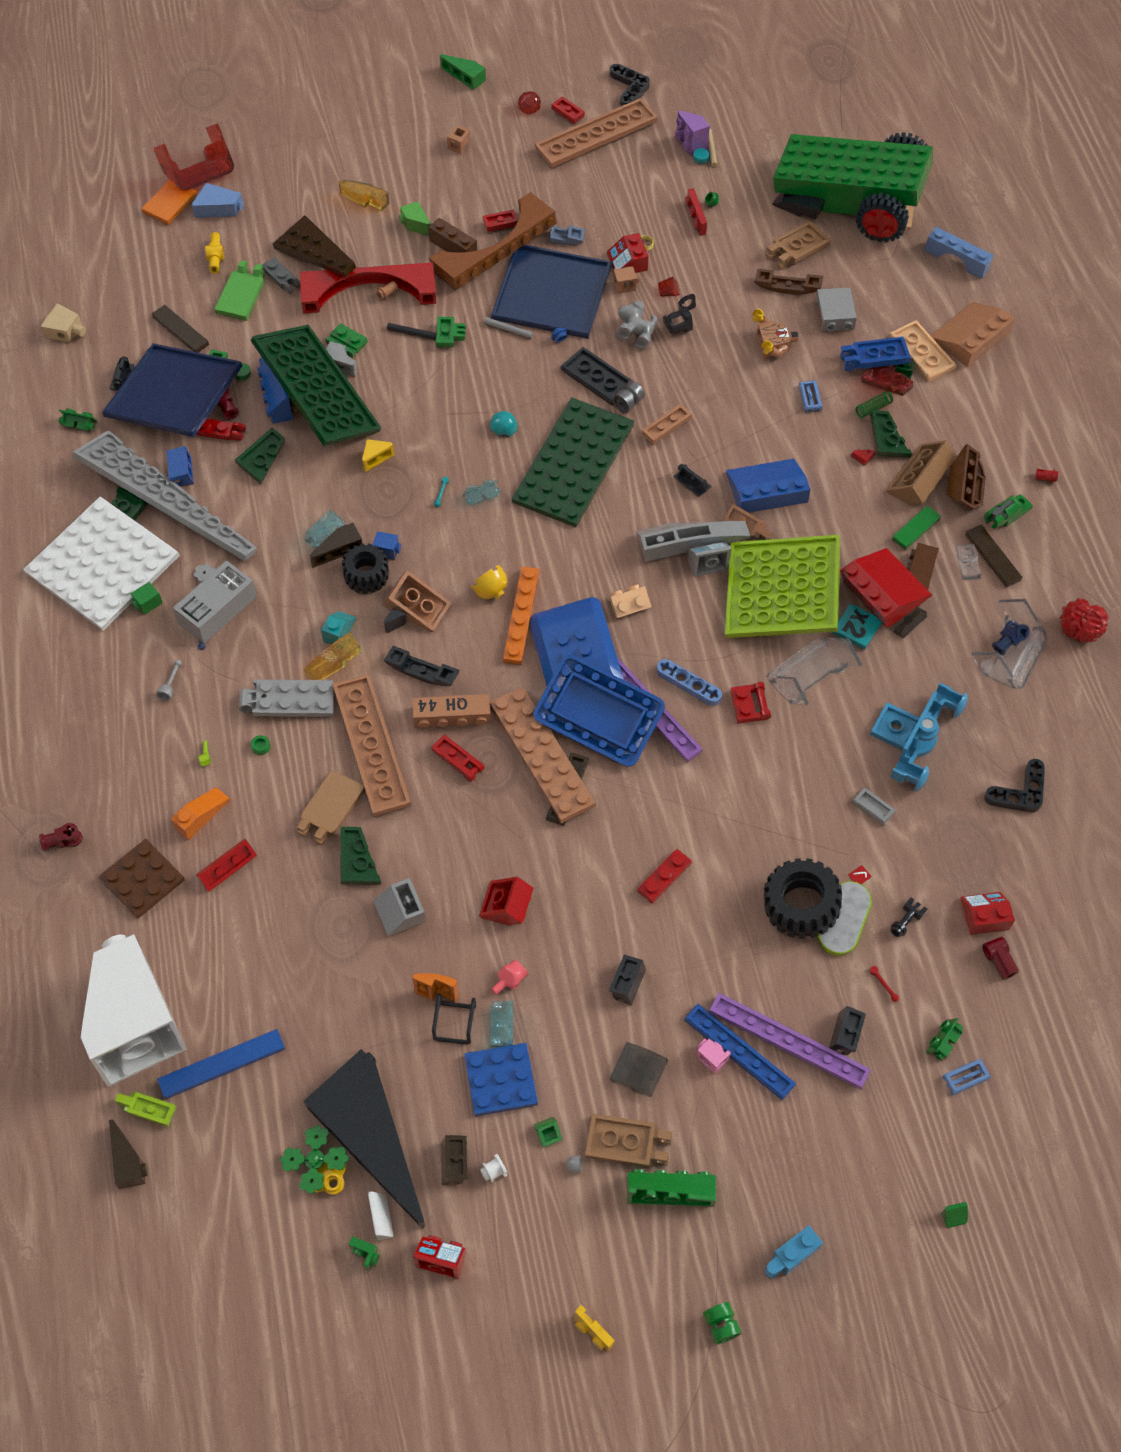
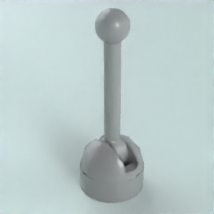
(165, 691)

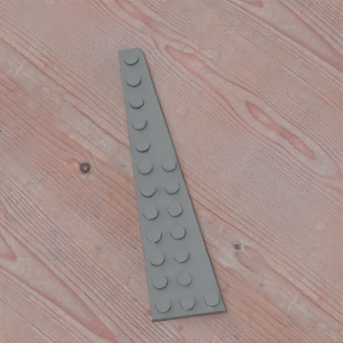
(121, 465)

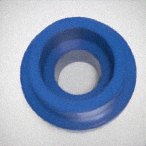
(559, 334)

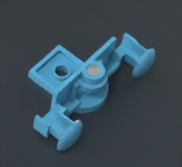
(916, 734)

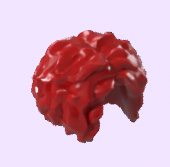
(1083, 621)

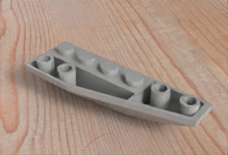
(680, 537)

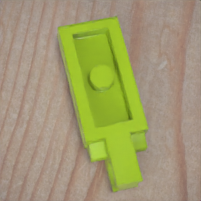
(147, 1108)

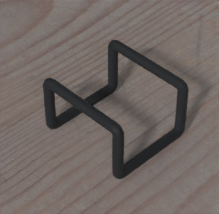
(472, 1006)

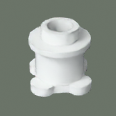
(493, 1169)

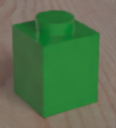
(146, 598)

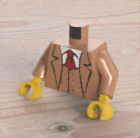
(773, 336)

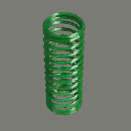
(880, 399)

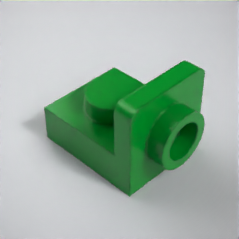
(362, 1248)

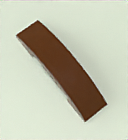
(788, 285)

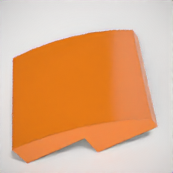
(431, 984)

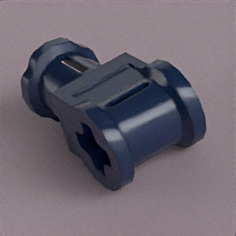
(1011, 636)

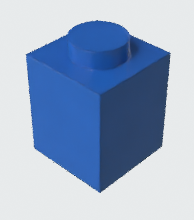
(388, 543)

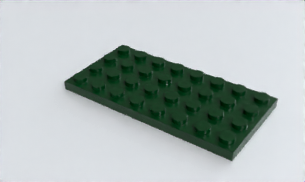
(315, 384)
(573, 462)

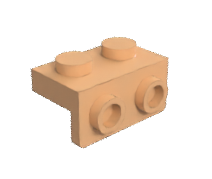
(630, 601)

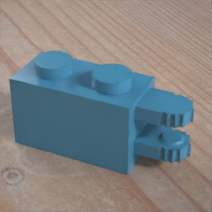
(793, 1253)

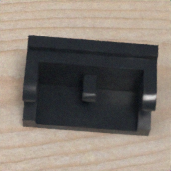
(627, 979)
(847, 1030)

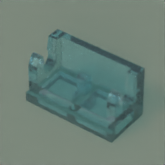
(323, 528)
(501, 1023)

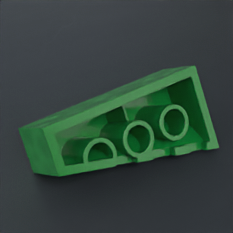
(671, 1188)

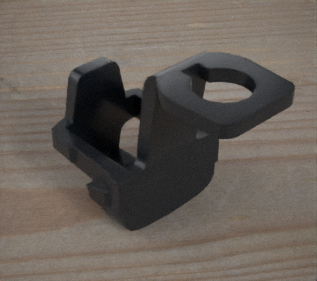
(684, 312)

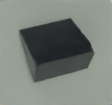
(394, 620)

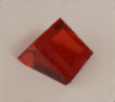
(669, 287)

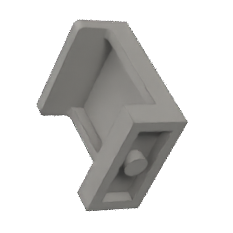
(836, 309)

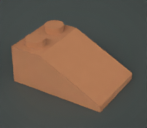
(418, 601)

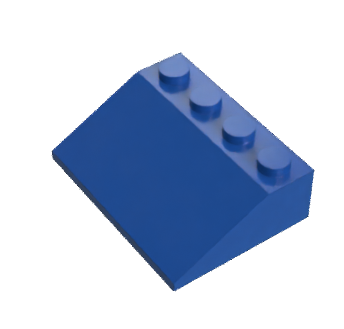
(769, 485)

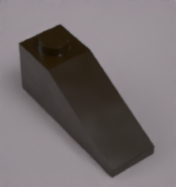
(336, 545)
(127, 1165)

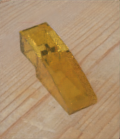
(364, 194)
(333, 657)

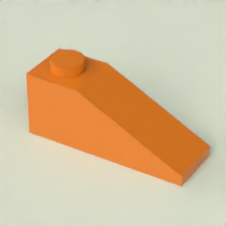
(198, 812)

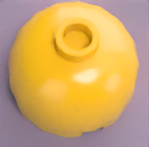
(491, 584)

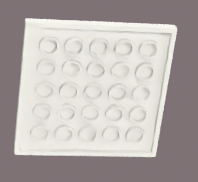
(101, 563)

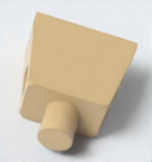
(62, 324)

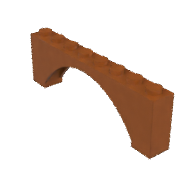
(463, 267)

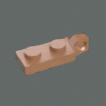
(755, 525)

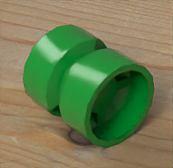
(718, 1315)

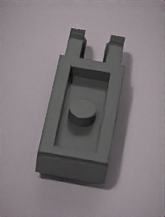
(280, 275)

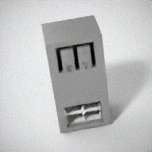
(215, 602)

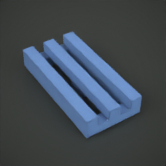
(812, 407)
(951, 1084)

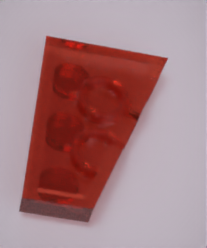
(888, 380)

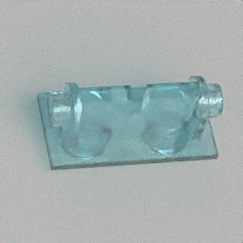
(475, 493)

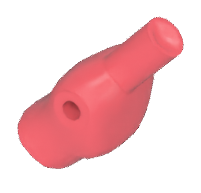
(510, 976)

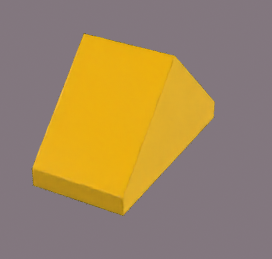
(376, 453)

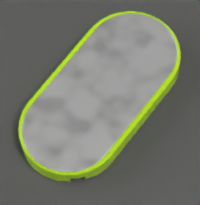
(846, 932)

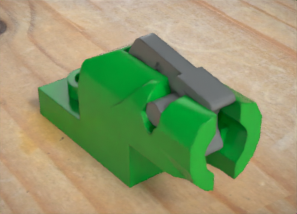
(1008, 511)

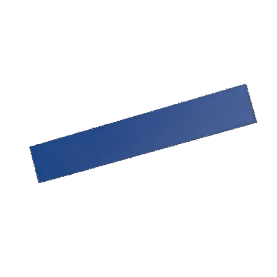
(740, 1052)
(220, 1064)

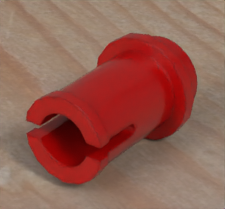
(1047, 475)

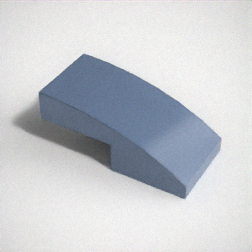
(568, 237)

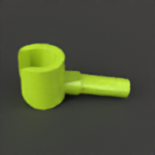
(204, 758)

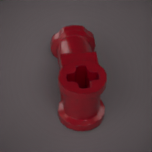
(227, 406)
(61, 837)

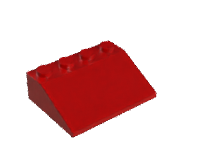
(884, 586)

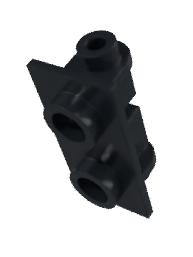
(121, 373)
(691, 480)

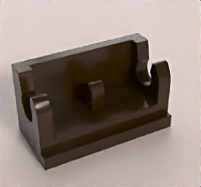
(454, 1159)

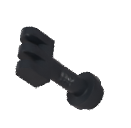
(899, 928)

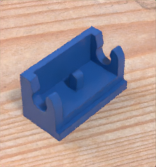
(180, 466)

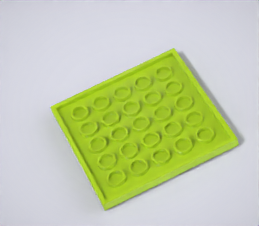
(783, 586)

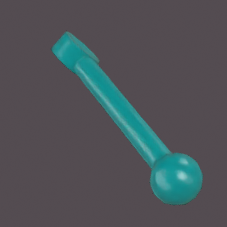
(445, 480)

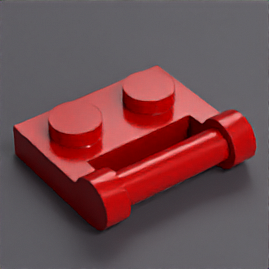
(744, 704)

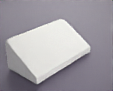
(380, 1216)

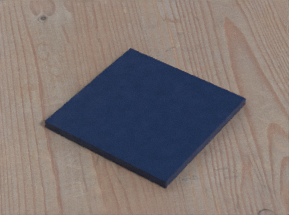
(552, 290)
(172, 389)

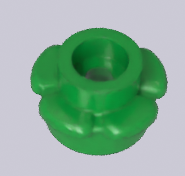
(712, 199)

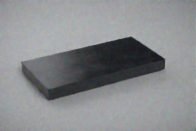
(595, 374)

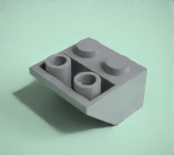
(399, 907)

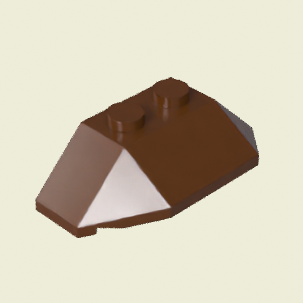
(967, 478)

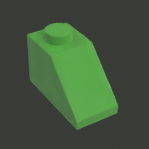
(414, 218)

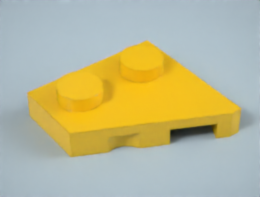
(585, 1324)

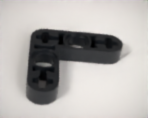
(638, 83)
(1023, 796)

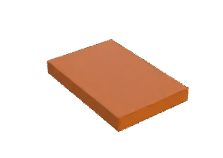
(168, 203)

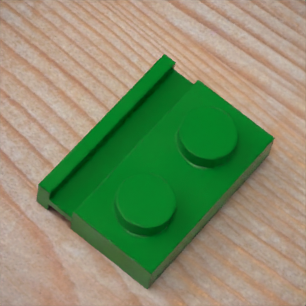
(351, 339)

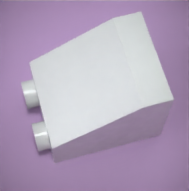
(126, 1014)

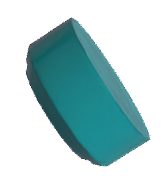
(701, 155)

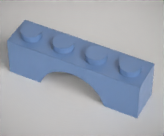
(976, 259)

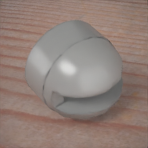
(574, 1164)

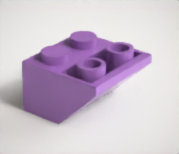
(692, 131)

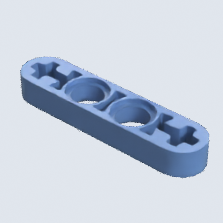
(690, 680)

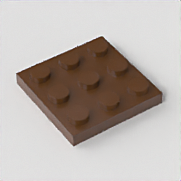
(141, 878)

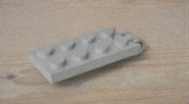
(288, 698)

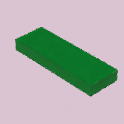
(916, 527)

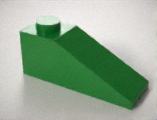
(464, 70)

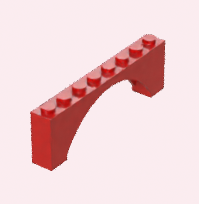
(321, 285)

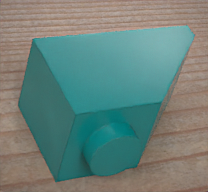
(337, 626)

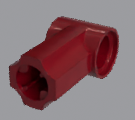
(998, 952)

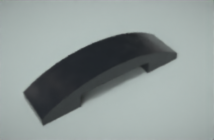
(420, 669)

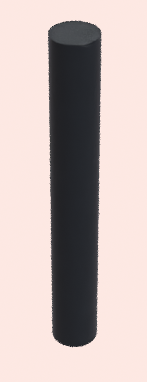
(413, 331)

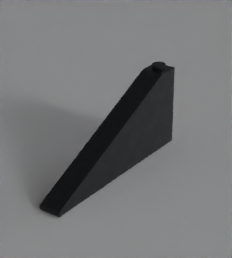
(360, 1119)

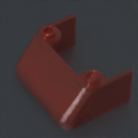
(216, 165)

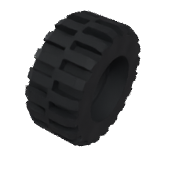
(800, 921)

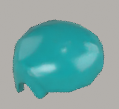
(503, 423)

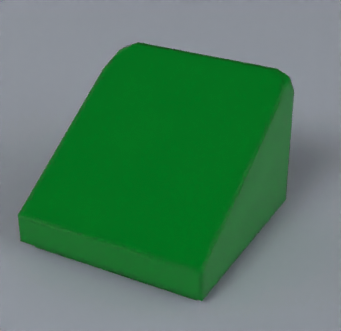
(548, 1131)
(955, 1214)

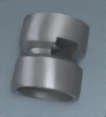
(628, 396)

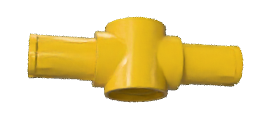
(214, 252)

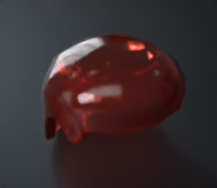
(529, 102)

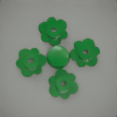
(314, 1159)

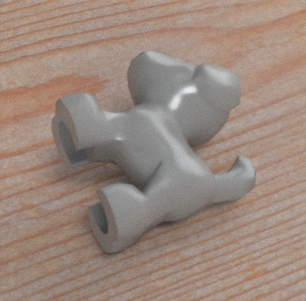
(633, 323)

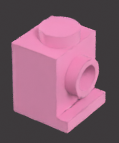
(712, 1055)

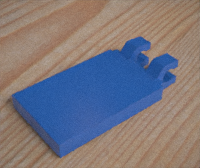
(875, 353)

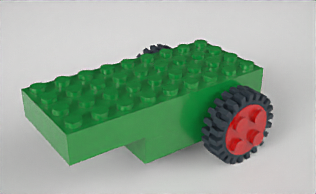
(858, 178)

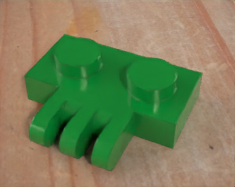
(449, 331)

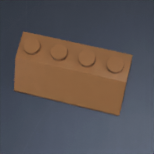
(922, 472)

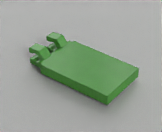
(241, 292)

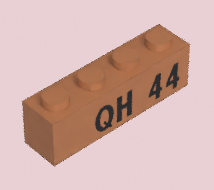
(451, 710)

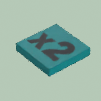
(857, 626)

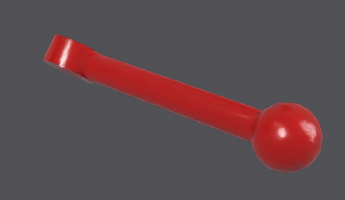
(874, 971)

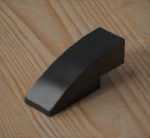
(800, 204)

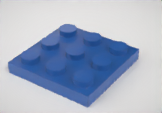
(500, 1079)

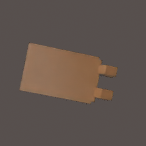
(797, 244)
(330, 806)
(626, 1141)

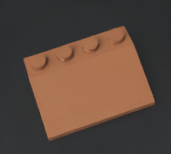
(973, 332)

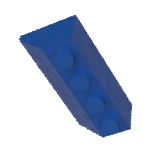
(275, 395)

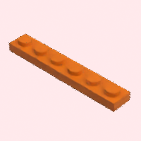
(521, 615)

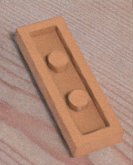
(666, 424)

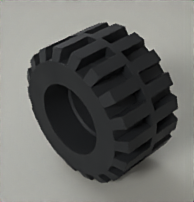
(365, 556)

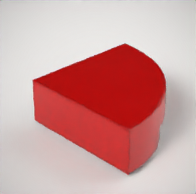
(863, 456)

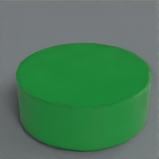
(244, 372)
(260, 745)

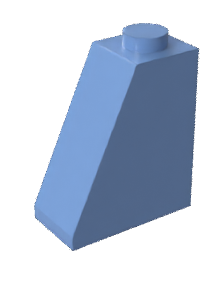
(217, 202)

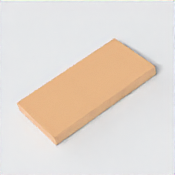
(924, 351)

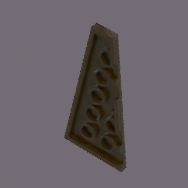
(311, 245)

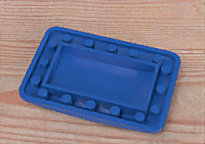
(576, 631)
(599, 710)

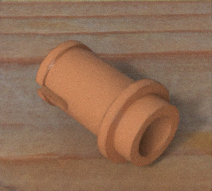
(385, 291)

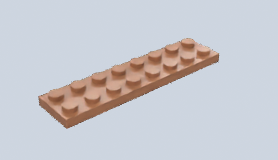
(596, 132)
(371, 745)
(542, 755)

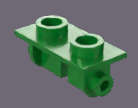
(70, 417)
(949, 1031)

